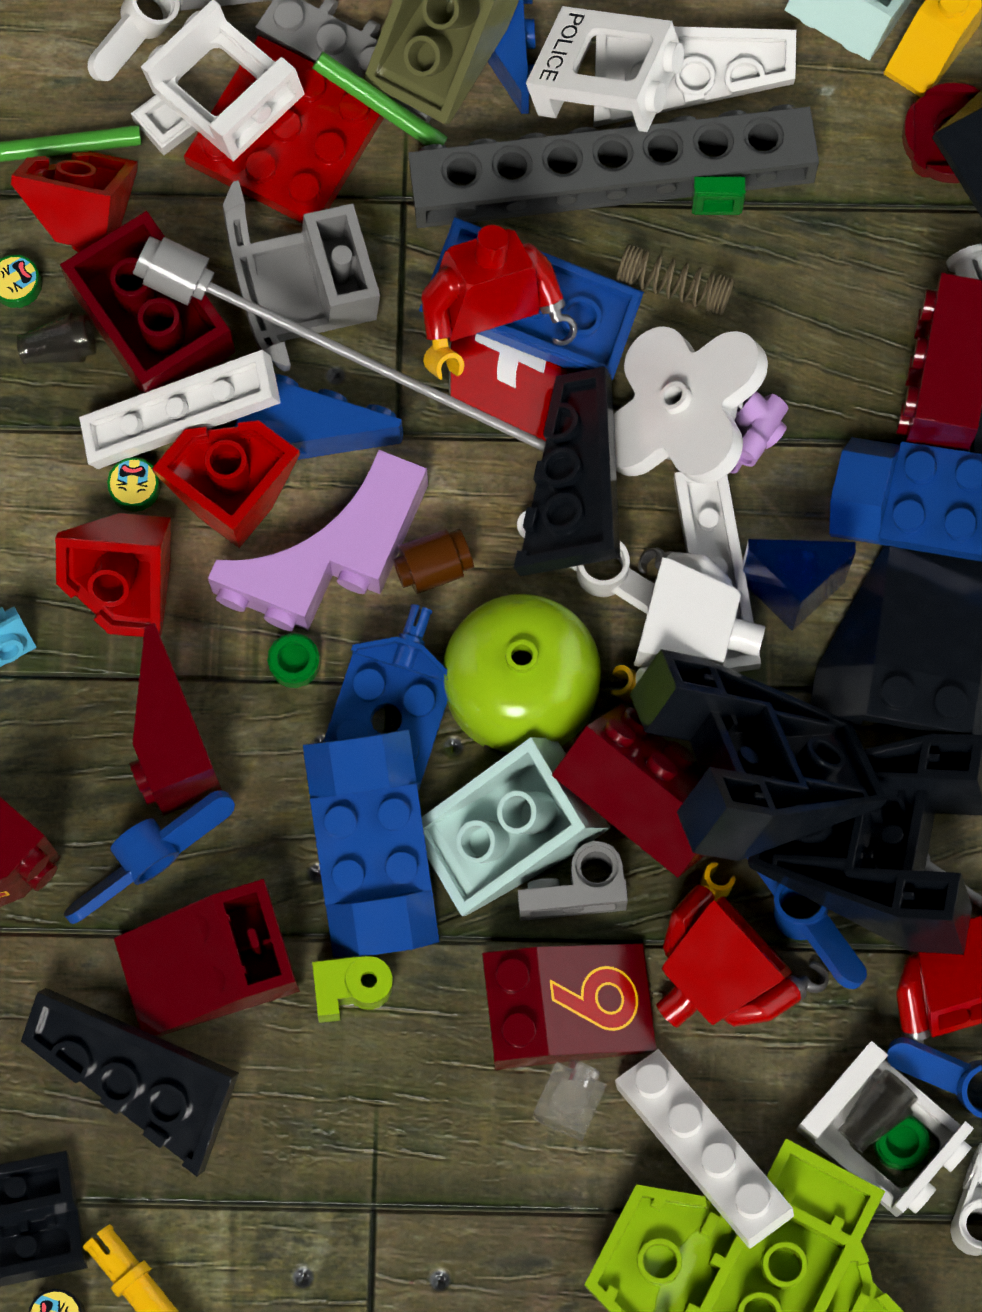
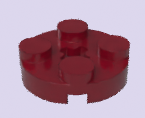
(925, 119)

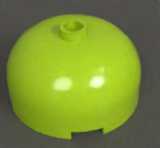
(510, 702)

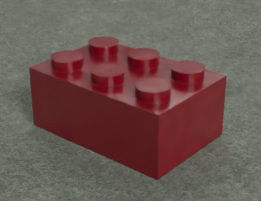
(146, 330)
(946, 367)
(634, 784)

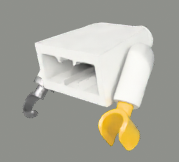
(689, 614)

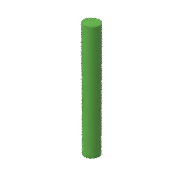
(378, 101)
(70, 143)

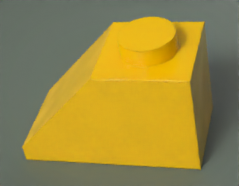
(933, 42)

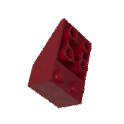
(206, 960)

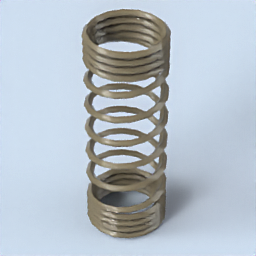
(633, 264)

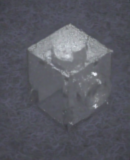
(570, 1099)

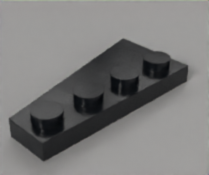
(576, 481)
(147, 1079)

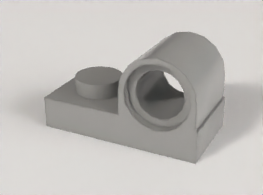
(550, 900)

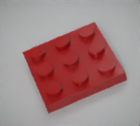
(304, 154)

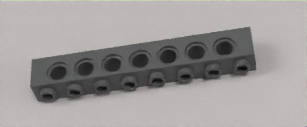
(591, 184)

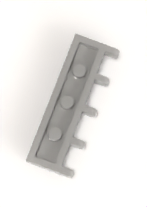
(313, 30)

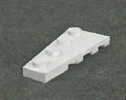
(714, 67)

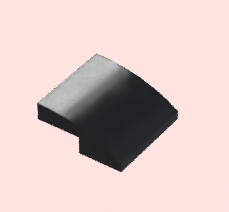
(39, 1219)

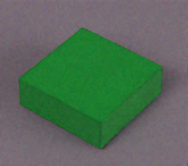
(718, 195)

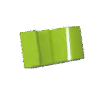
(348, 981)

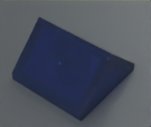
(796, 574)

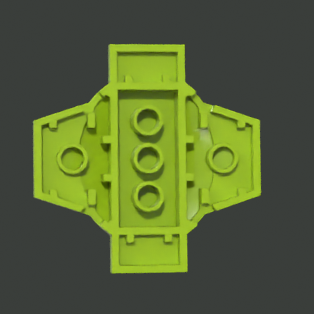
(684, 1257)

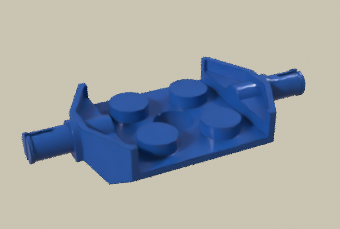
(396, 675)

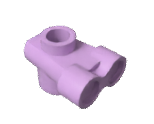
(759, 426)

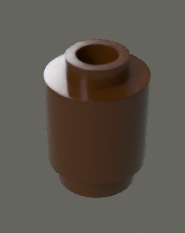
(433, 560)

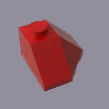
(77, 197)
(228, 475)
(118, 570)

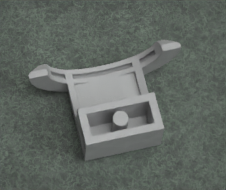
(308, 276)

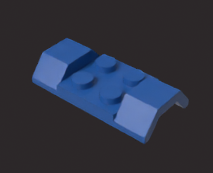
(909, 497)
(371, 845)

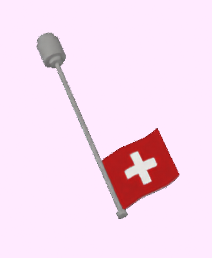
(497, 381)

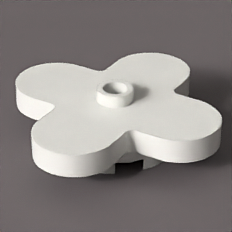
(686, 403)

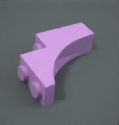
(352, 547)

